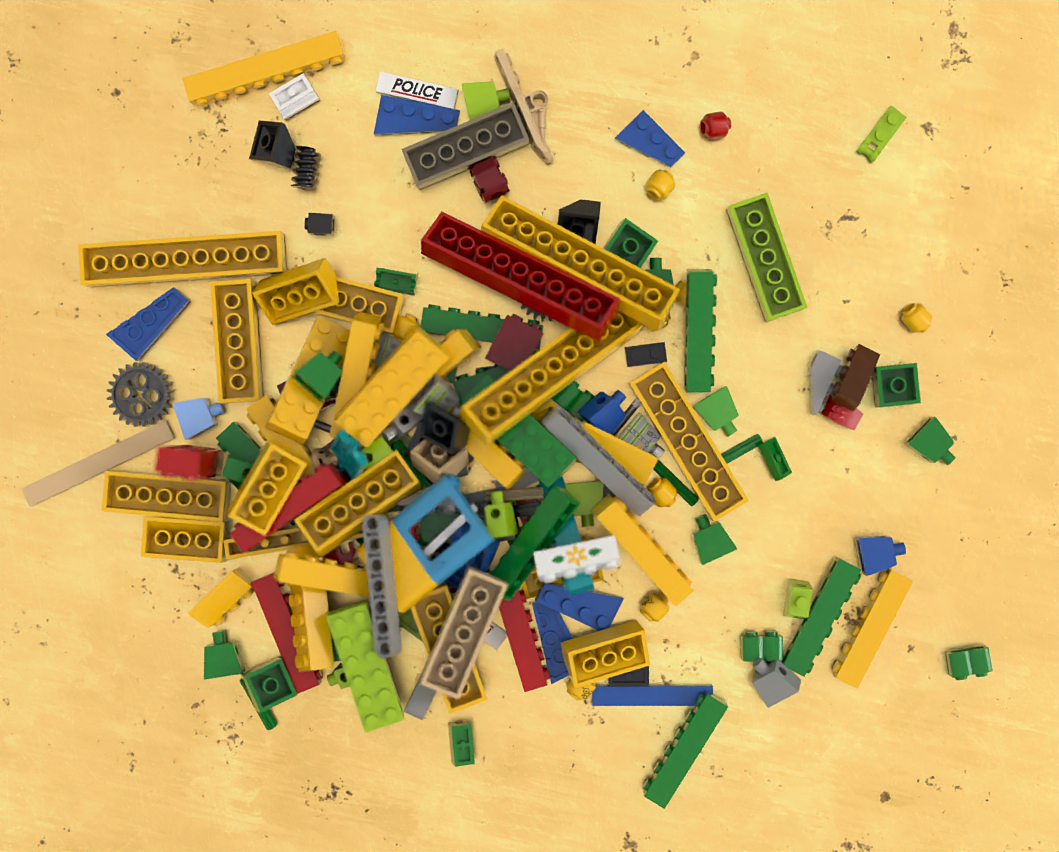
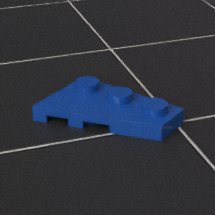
(649, 138)

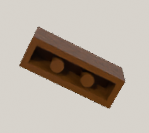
(855, 377)

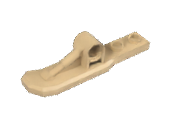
(530, 113)

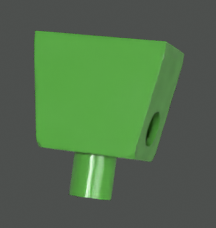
(718, 411)

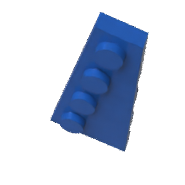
(409, 116)
(148, 324)
(588, 607)
(552, 633)

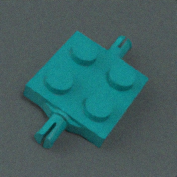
(348, 455)

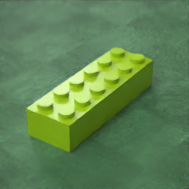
(766, 257)
(364, 669)

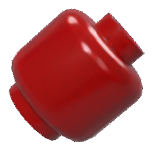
(715, 125)

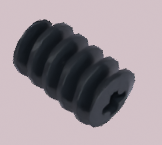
(306, 168)

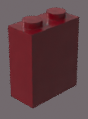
(514, 343)

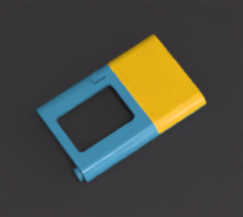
(413, 571)

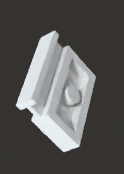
(294, 96)

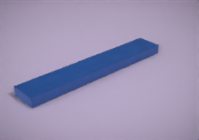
(649, 696)

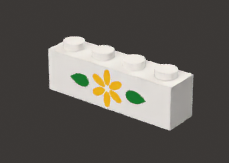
(577, 558)

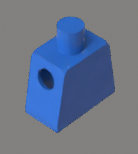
(604, 411)
(878, 553)

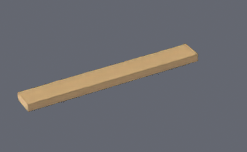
(98, 463)

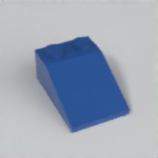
(480, 561)

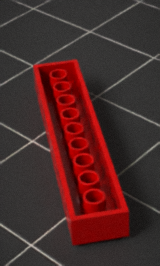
(520, 276)

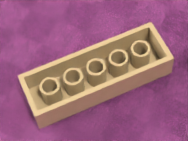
(463, 632)

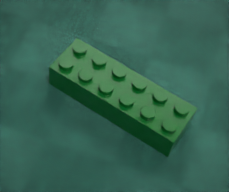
(531, 444)

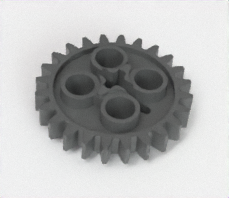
(126, 406)

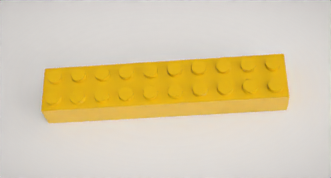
(182, 258)
(640, 293)
(542, 378)

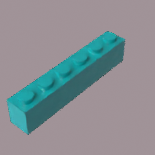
(567, 536)

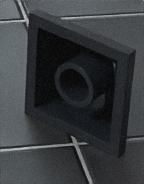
(273, 145)
(581, 218)
(443, 429)

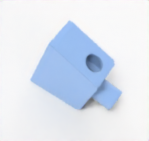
(197, 416)

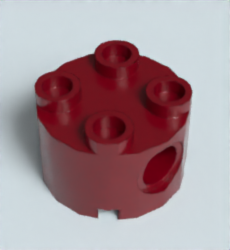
(488, 179)

